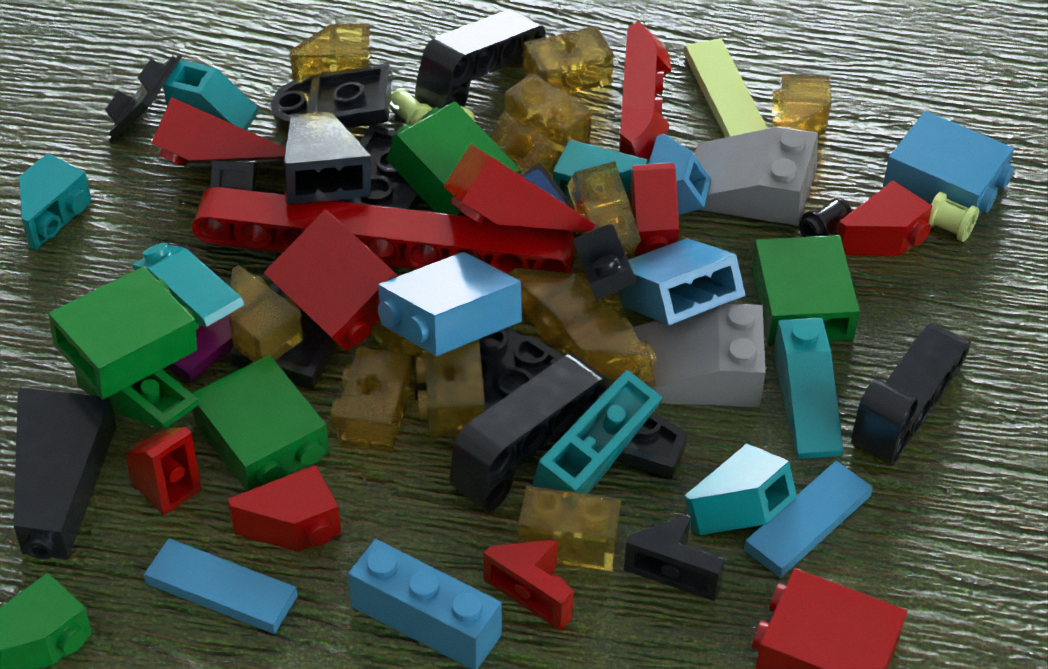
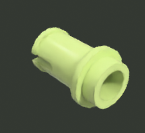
(408, 107)

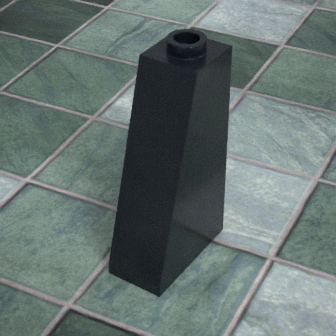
(324, 161)
(57, 465)

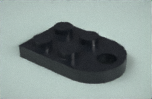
(353, 95)

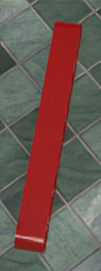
(392, 234)

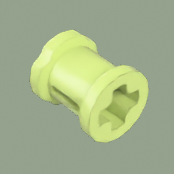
(953, 216)

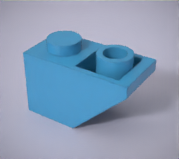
(691, 177)

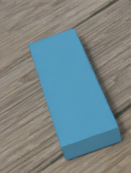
(808, 519)
(221, 585)

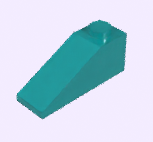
(191, 282)
(808, 387)
(597, 437)

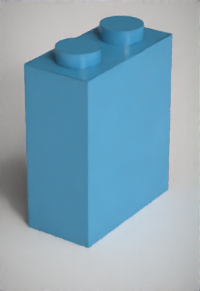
(951, 160)
(682, 281)
(450, 303)

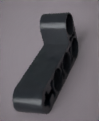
(470, 53)
(897, 408)
(519, 426)

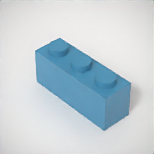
(425, 604)

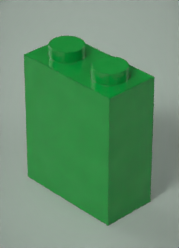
(433, 148)
(805, 281)
(124, 331)
(260, 424)

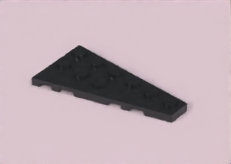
(513, 360)

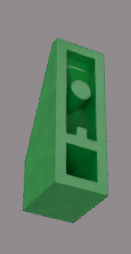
(153, 400)
(41, 626)

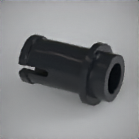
(825, 219)

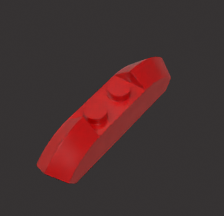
(643, 78)

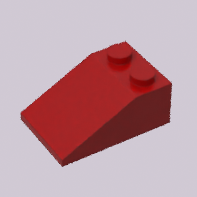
(201, 137)
(494, 191)

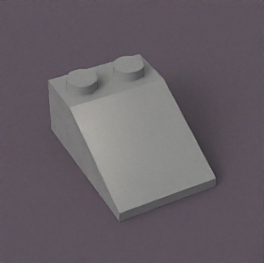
(760, 173)
(710, 357)

